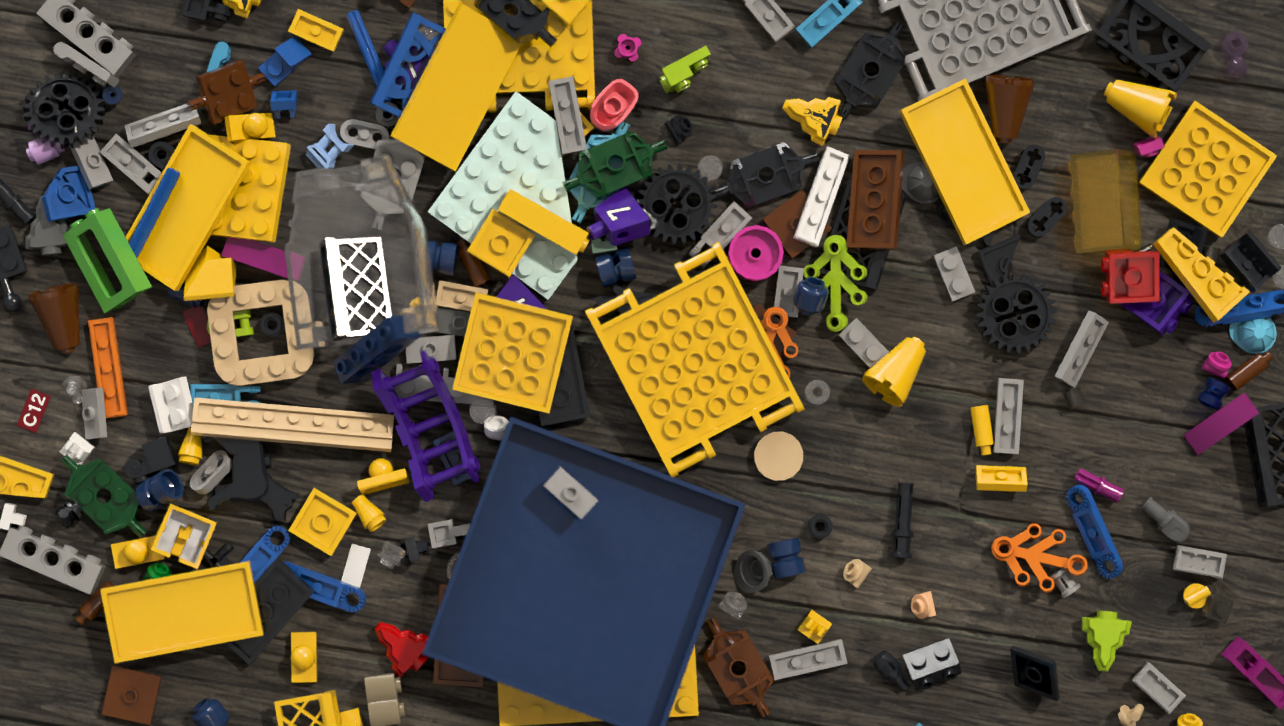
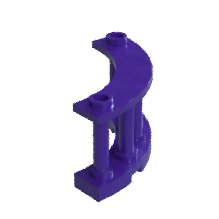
(408, 431)

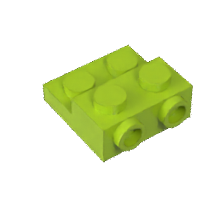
(679, 74)

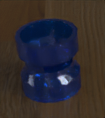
(1216, 388)

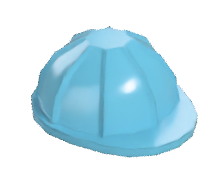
(1254, 335)

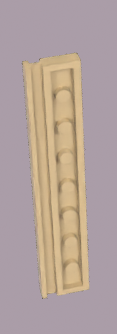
(292, 424)

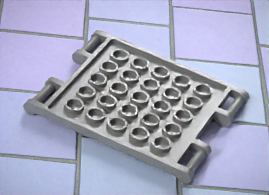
(980, 35)

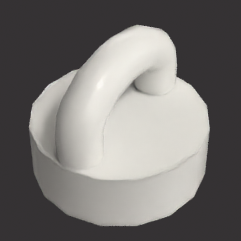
(496, 427)

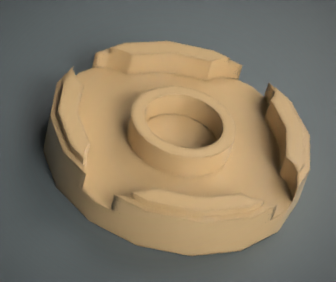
(778, 456)

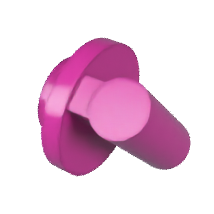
(1217, 364)

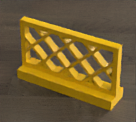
(328, 709)

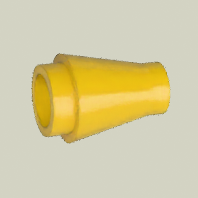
(191, 449)
(369, 514)

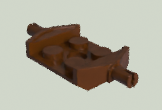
(733, 647)

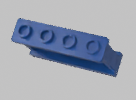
(410, 37)

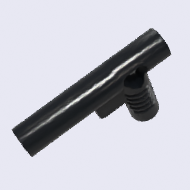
(220, 555)

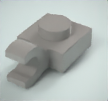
(445, 533)

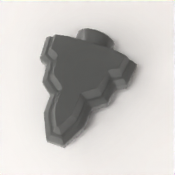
(46, 235)

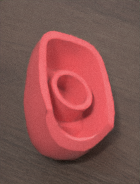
(613, 105)

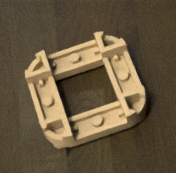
(225, 342)

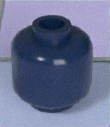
(811, 296)
(210, 713)

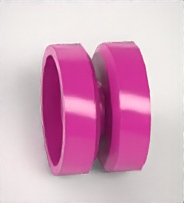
(760, 239)

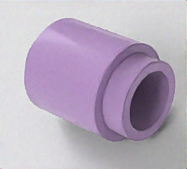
(43, 152)

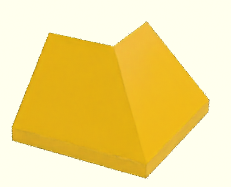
(210, 277)

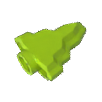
(1105, 635)

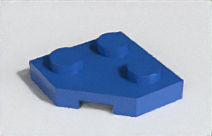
(67, 195)

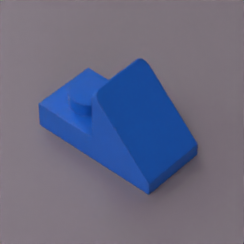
(285, 60)

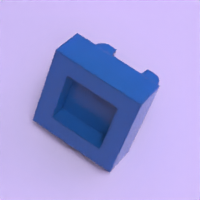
(284, 101)

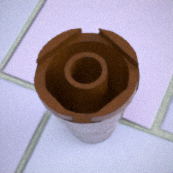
(1007, 104)
(59, 314)

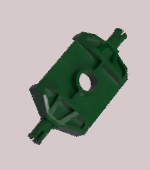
(600, 178)
(84, 489)

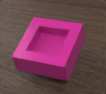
(1148, 147)

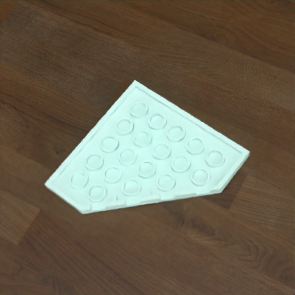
(522, 155)

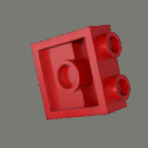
(1130, 276)

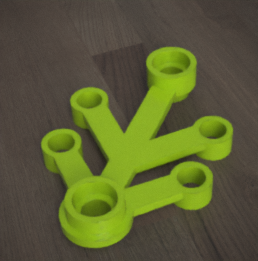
(837, 278)

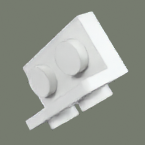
(172, 405)

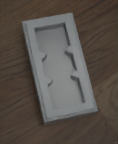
(91, 163)
(438, 347)
(94, 413)
(570, 493)
(1199, 561)
(1158, 687)

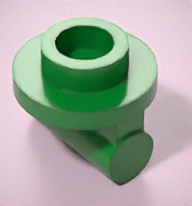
(157, 570)

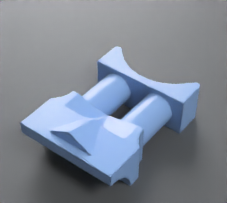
(318, 154)

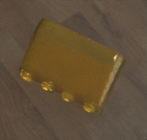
(1105, 201)

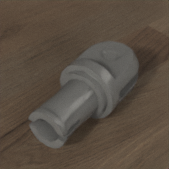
(1169, 522)

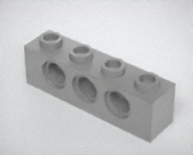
(115, 61)
(14, 550)

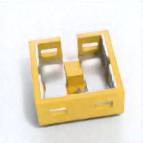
(183, 536)

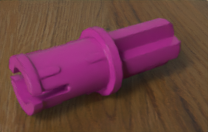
(1099, 485)

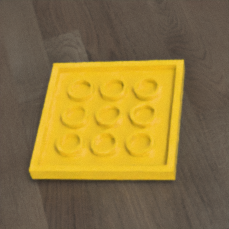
(1207, 169)
(258, 199)
(512, 352)

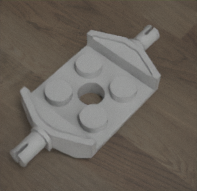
(405, 159)

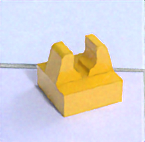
(814, 626)

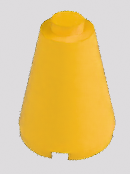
(1141, 104)
(896, 371)

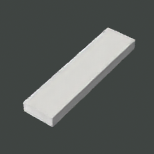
(821, 197)

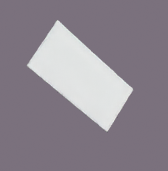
(355, 565)

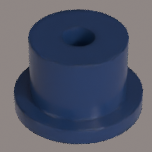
(107, 95)

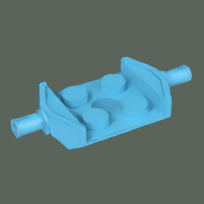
(585, 198)

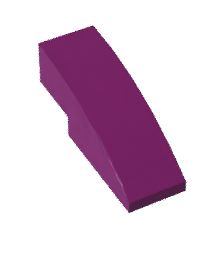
(256, 255)
(1221, 423)
(1256, 670)

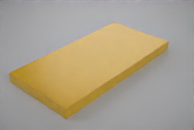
(456, 87)
(964, 161)
(197, 202)
(182, 611)

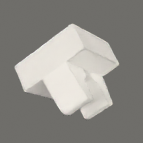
(77, 448)
(10, 517)

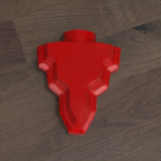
(403, 647)

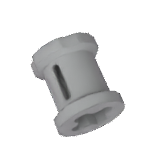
(1065, 589)

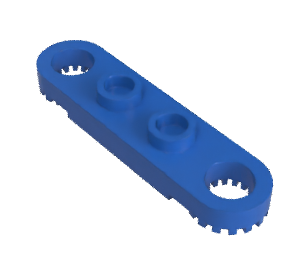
(1249, 308)
(1094, 531)
(265, 553)
(329, 589)

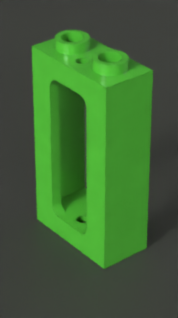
(117, 251)

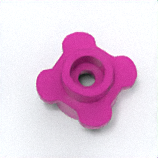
(621, 51)

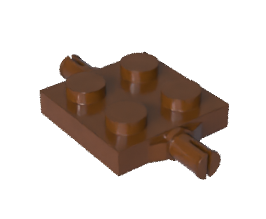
(226, 91)

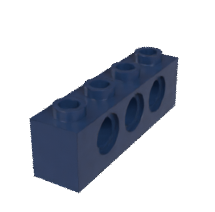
(374, 350)

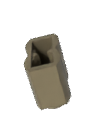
(383, 699)

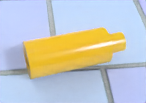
(982, 428)

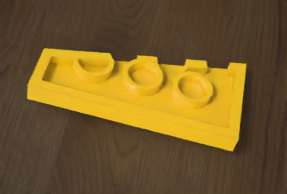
(1207, 283)
(23, 479)

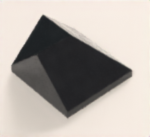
(1035, 672)

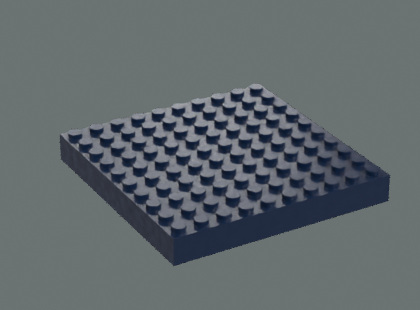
(591, 605)

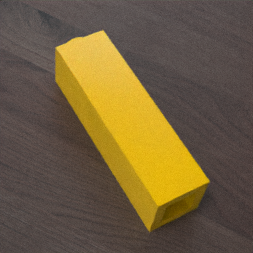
(543, 222)

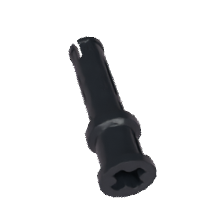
(902, 532)

